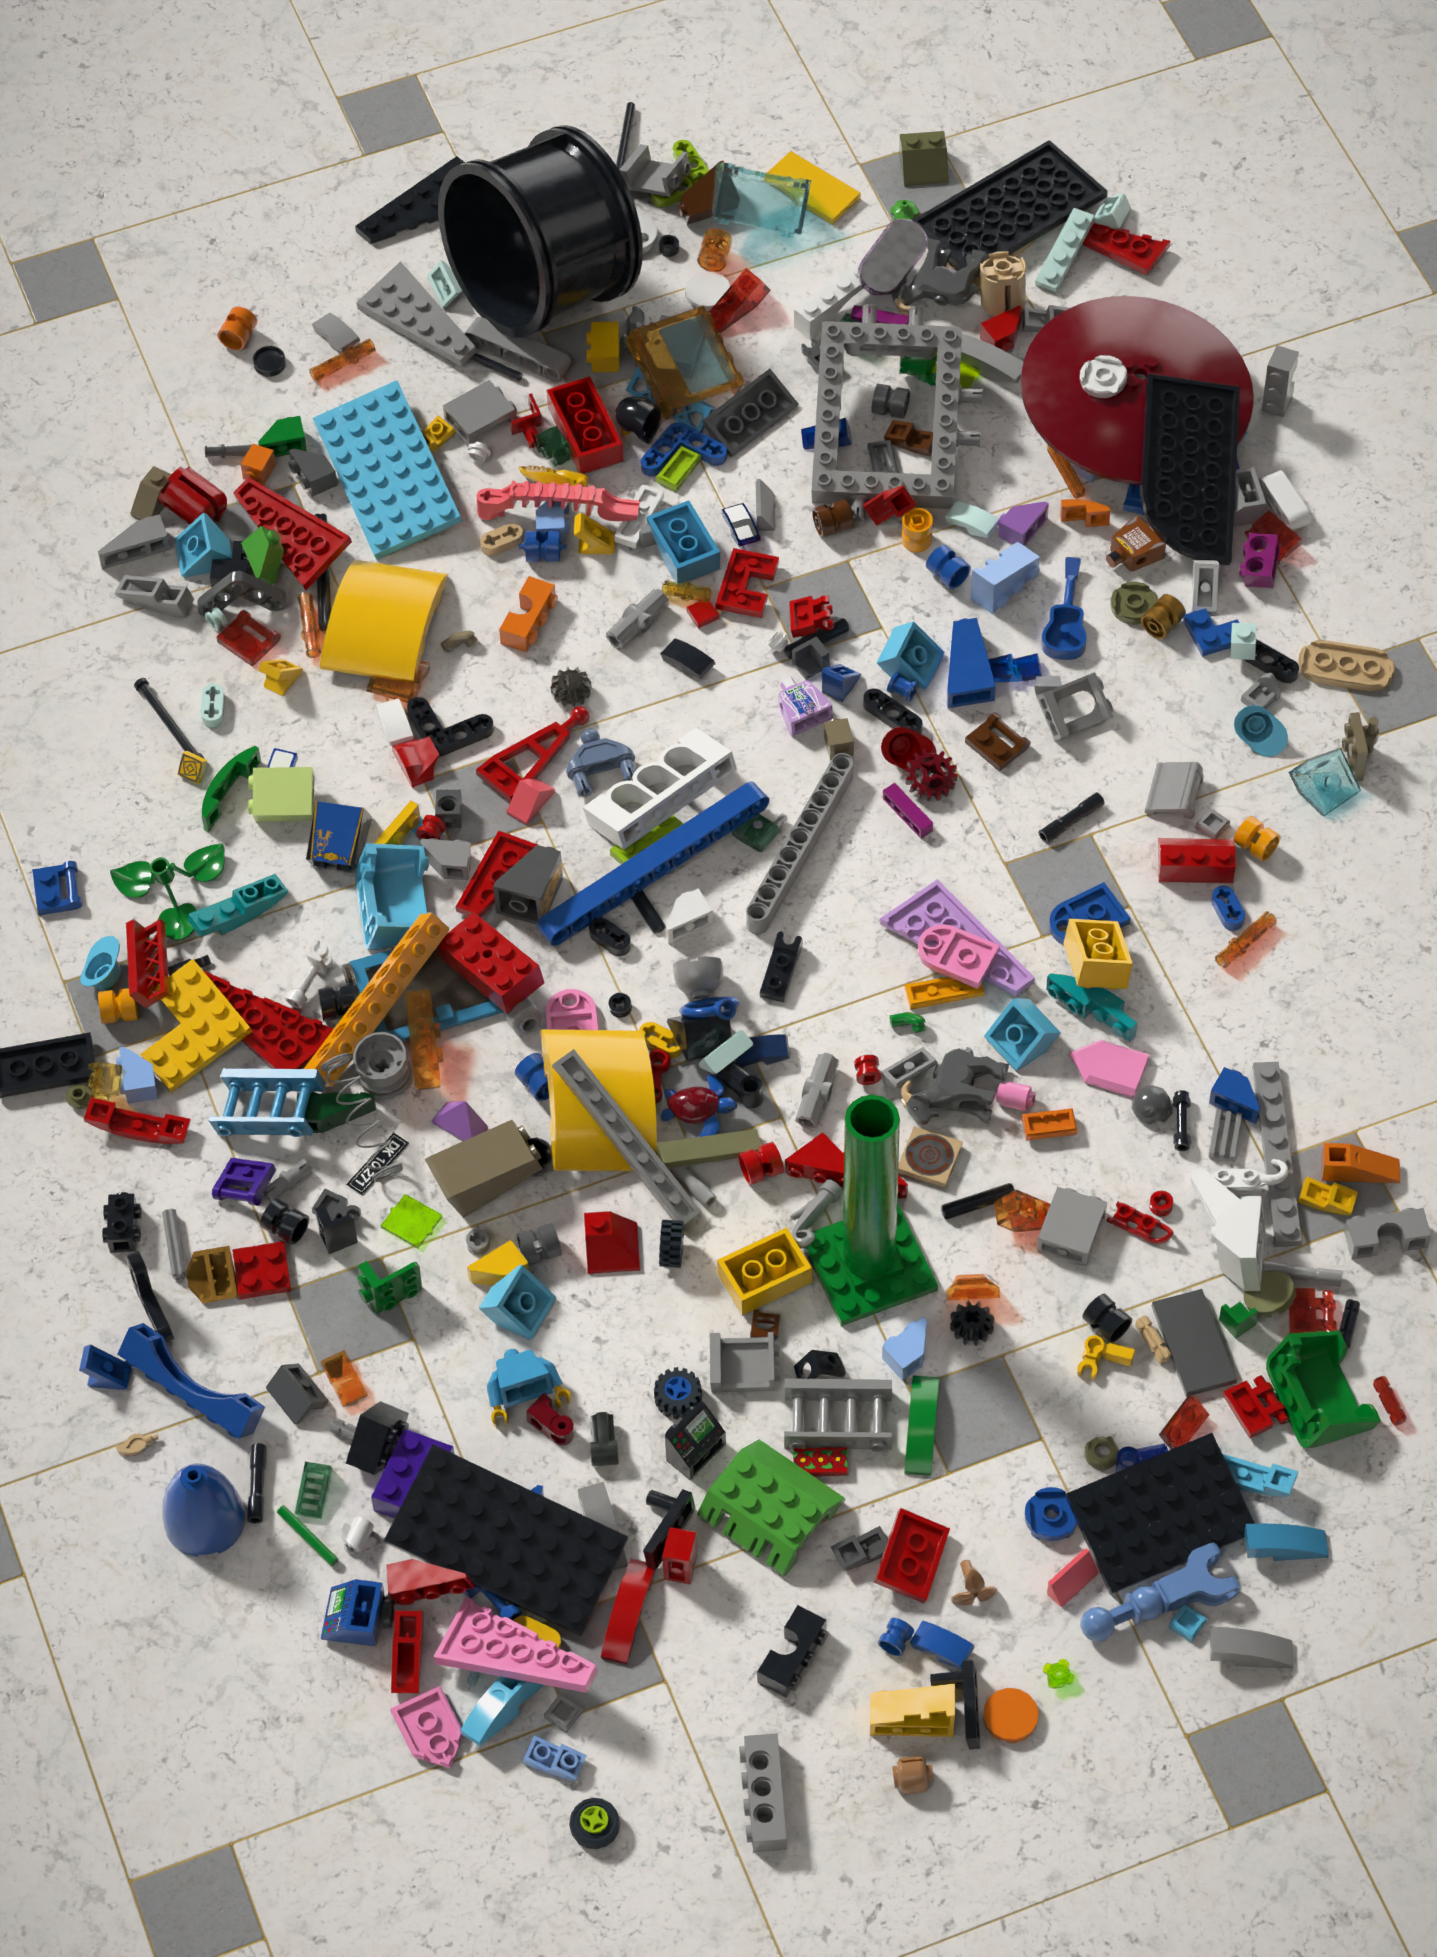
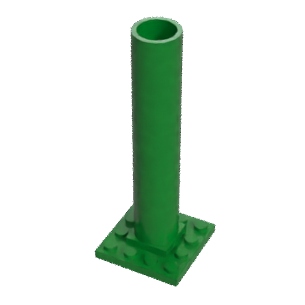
(872, 1254)

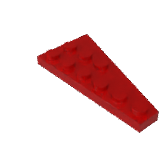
(278, 1032)

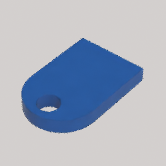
(1091, 904)

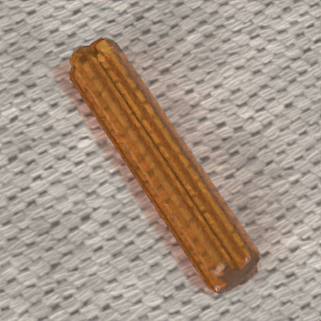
(1068, 474)

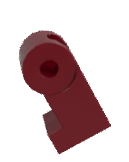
(549, 1422)

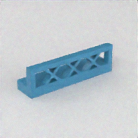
(702, 407)

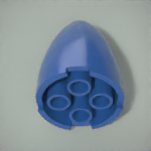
(202, 1511)

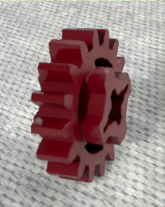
(930, 785)

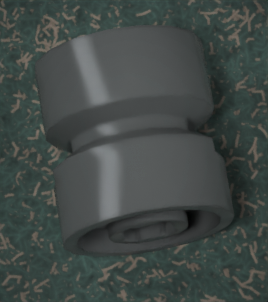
(890, 401)
(547, 1240)

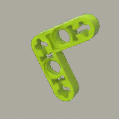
(694, 175)

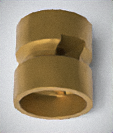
(1163, 616)

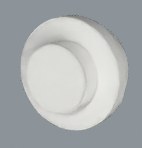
(478, 451)
(777, 641)

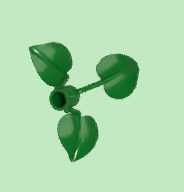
(135, 880)

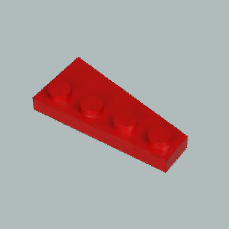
(1131, 250)

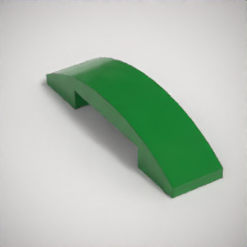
(238, 766)
(921, 1425)

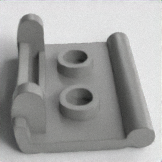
(1174, 788)

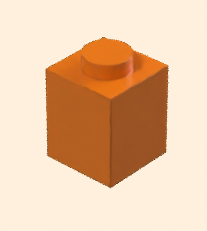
(258, 463)

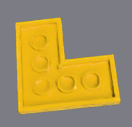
(205, 1030)

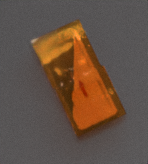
(343, 1378)

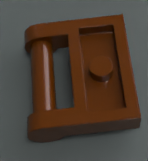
(992, 747)

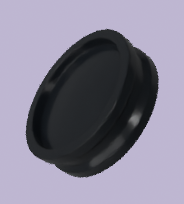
(269, 361)

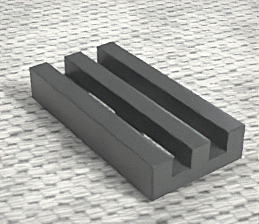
(870, 446)

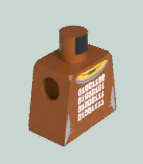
(1135, 546)

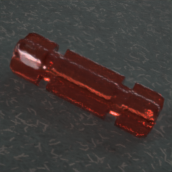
(1389, 1400)

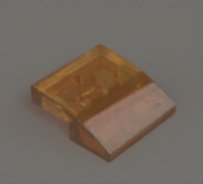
(399, 688)

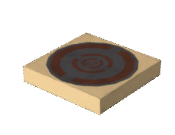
(929, 1157)

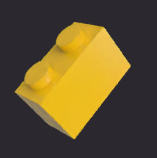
(604, 346)

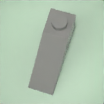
(138, 541)

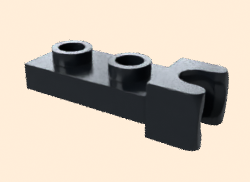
(781, 968)

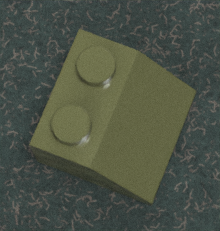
(923, 158)

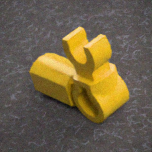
(1096, 1348)

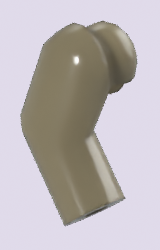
(457, 638)

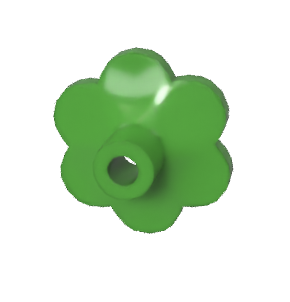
(904, 210)

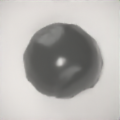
(1152, 1104)

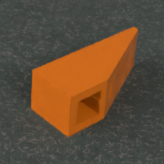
(1357, 1164)

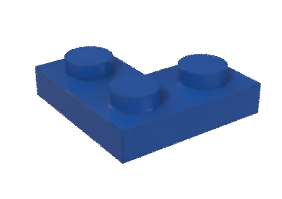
(1206, 635)

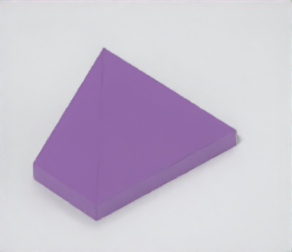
(459, 1120)

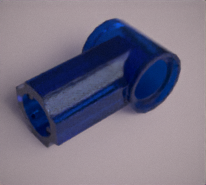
(1137, 1455)

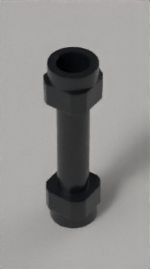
(1181, 1102)

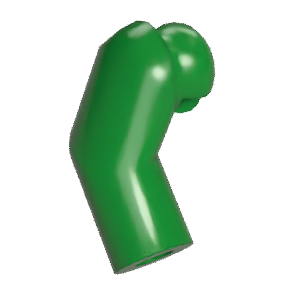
(908, 1018)

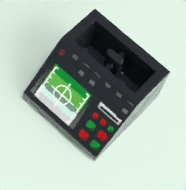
(694, 1440)

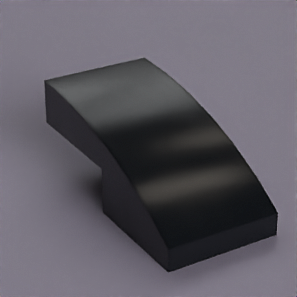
(689, 658)

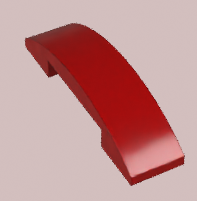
(136, 1125)
(627, 1611)

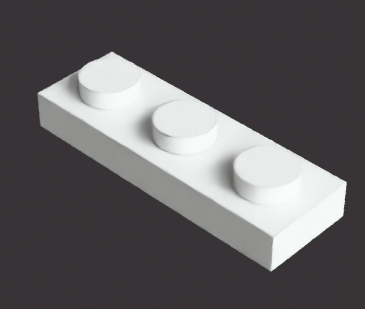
(650, 500)

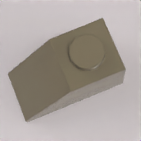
(147, 497)

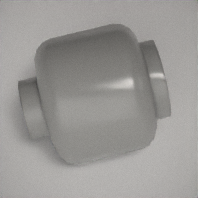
(524, 1017)

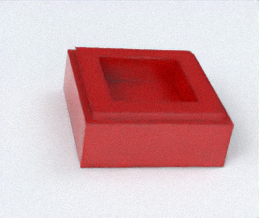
(702, 613)

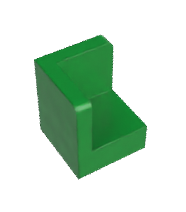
(1238, 1318)

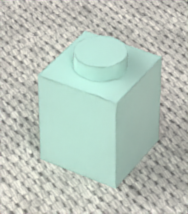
(1243, 641)

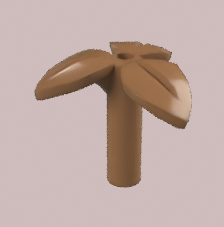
(973, 1583)

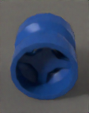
(896, 1636)

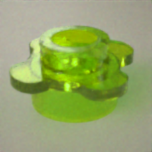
(1058, 1681)

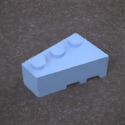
(1003, 577)

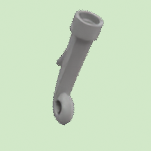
(828, 1194)

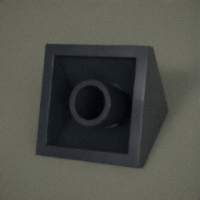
(699, 1035)

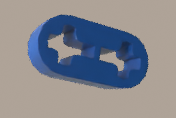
(1223, 910)

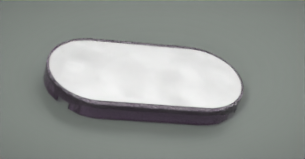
(892, 257)

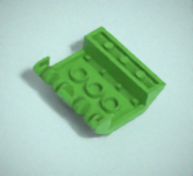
(768, 1504)

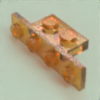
(423, 1040)

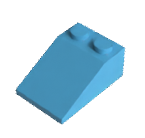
(684, 542)

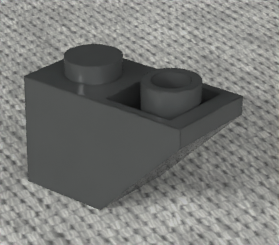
(313, 471)

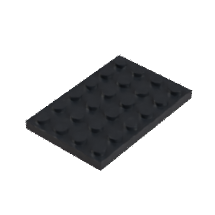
(1159, 1512)

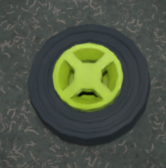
(594, 1812)

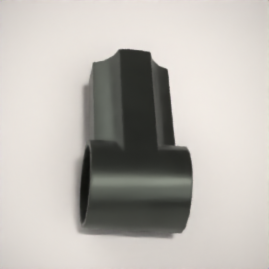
(603, 1444)

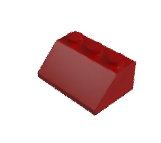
(1196, 860)

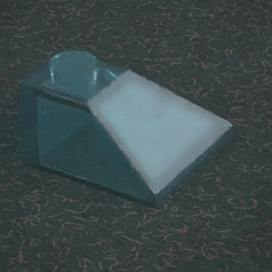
(1325, 781)

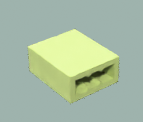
(282, 794)

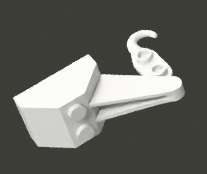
(1237, 1223)

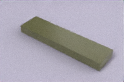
(707, 1148)

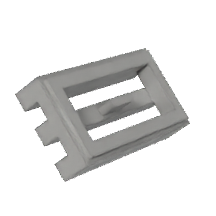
(1228, 1116)

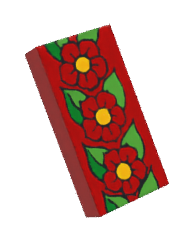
(822, 1461)

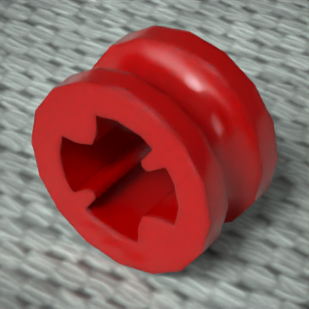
(1166, 1208)

